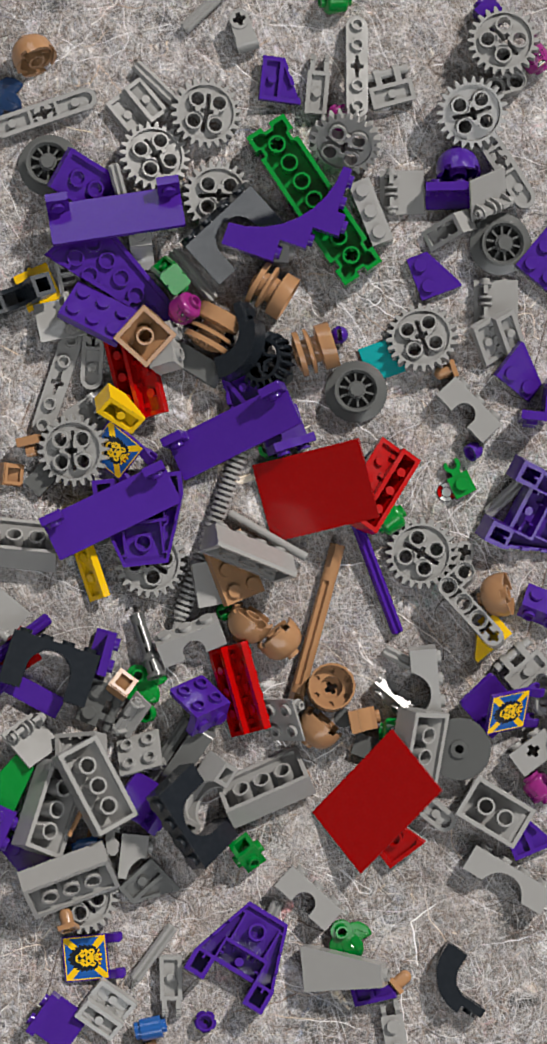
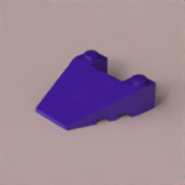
(527, 519)
(151, 539)
(243, 935)

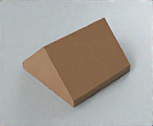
(145, 335)

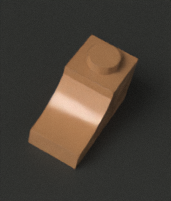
(363, 719)

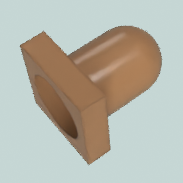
(447, 371)
(67, 922)
(400, 981)

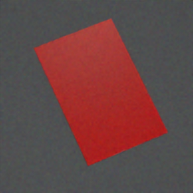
(316, 490)
(377, 801)

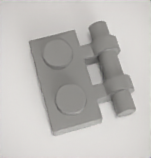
(391, 93)
(527, 670)

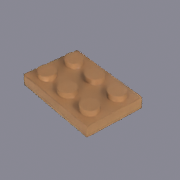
(233, 582)

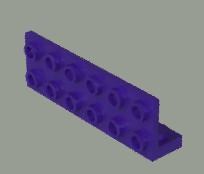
(115, 214)
(233, 431)
(111, 510)

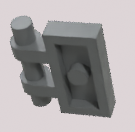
(94, 706)

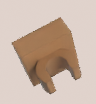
(29, 443)

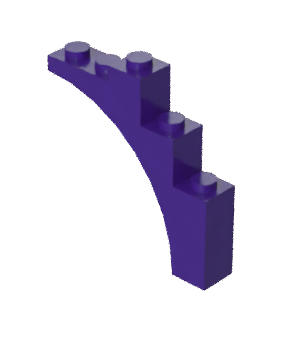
(323, 218)

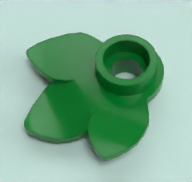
(147, 689)
(351, 939)

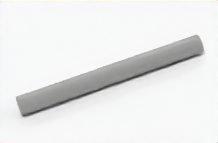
(268, 535)

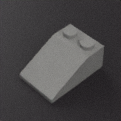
(494, 811)

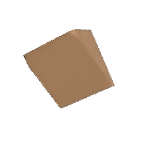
(11, 474)
(121, 684)

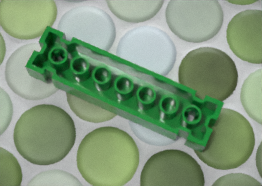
(302, 188)

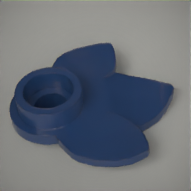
(8, 98)

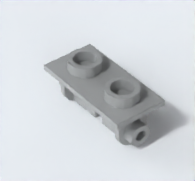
(383, 691)
(131, 715)

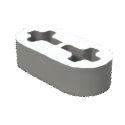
(468, 558)

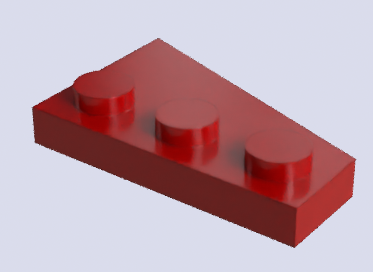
(401, 847)

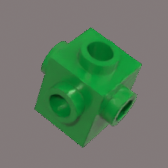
(247, 852)

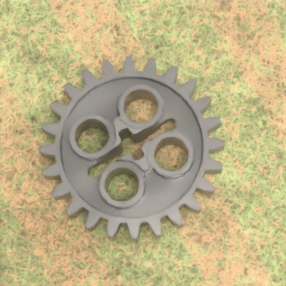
(489, 54)
(186, 108)
(351, 126)
(475, 132)
(171, 150)
(216, 176)
(403, 345)
(93, 449)
(411, 570)
(139, 578)
(93, 919)

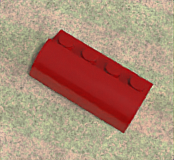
(136, 381)
(389, 474)
(240, 685)

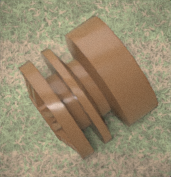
(272, 290)
(212, 329)
(315, 349)
(334, 675)

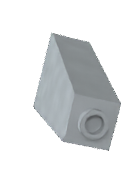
(337, 970)

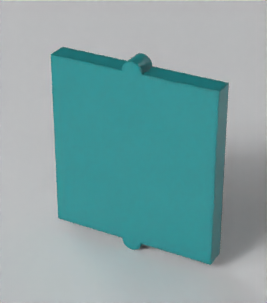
(380, 358)

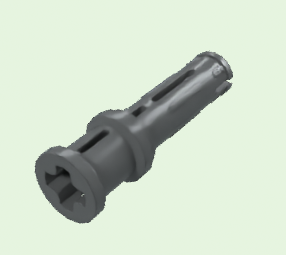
(149, 655)

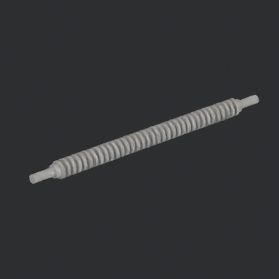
(180, 614)

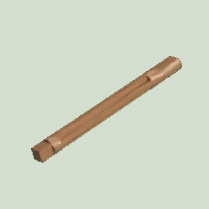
(316, 621)

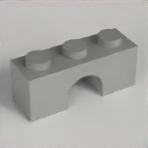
(371, 213)
(457, 394)
(204, 629)
(296, 881)

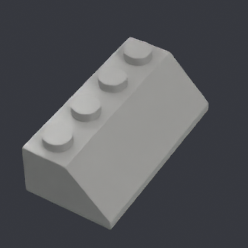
(26, 546)
(247, 553)
(424, 736)
(95, 786)
(266, 787)
(45, 813)
(68, 879)

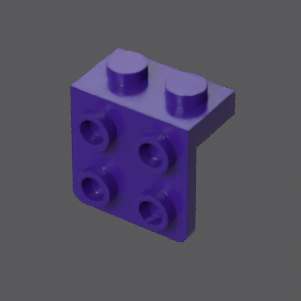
(531, 418)
(290, 440)
(477, 699)
(202, 702)
(138, 788)
(55, 1020)

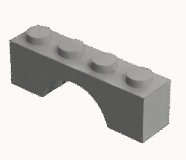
(424, 662)
(216, 774)
(483, 863)

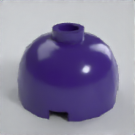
(457, 163)

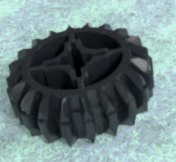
(272, 365)

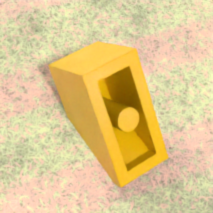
(118, 408)
(480, 647)

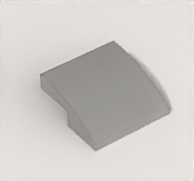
(136, 106)
(496, 335)
(204, 585)
(106, 1008)

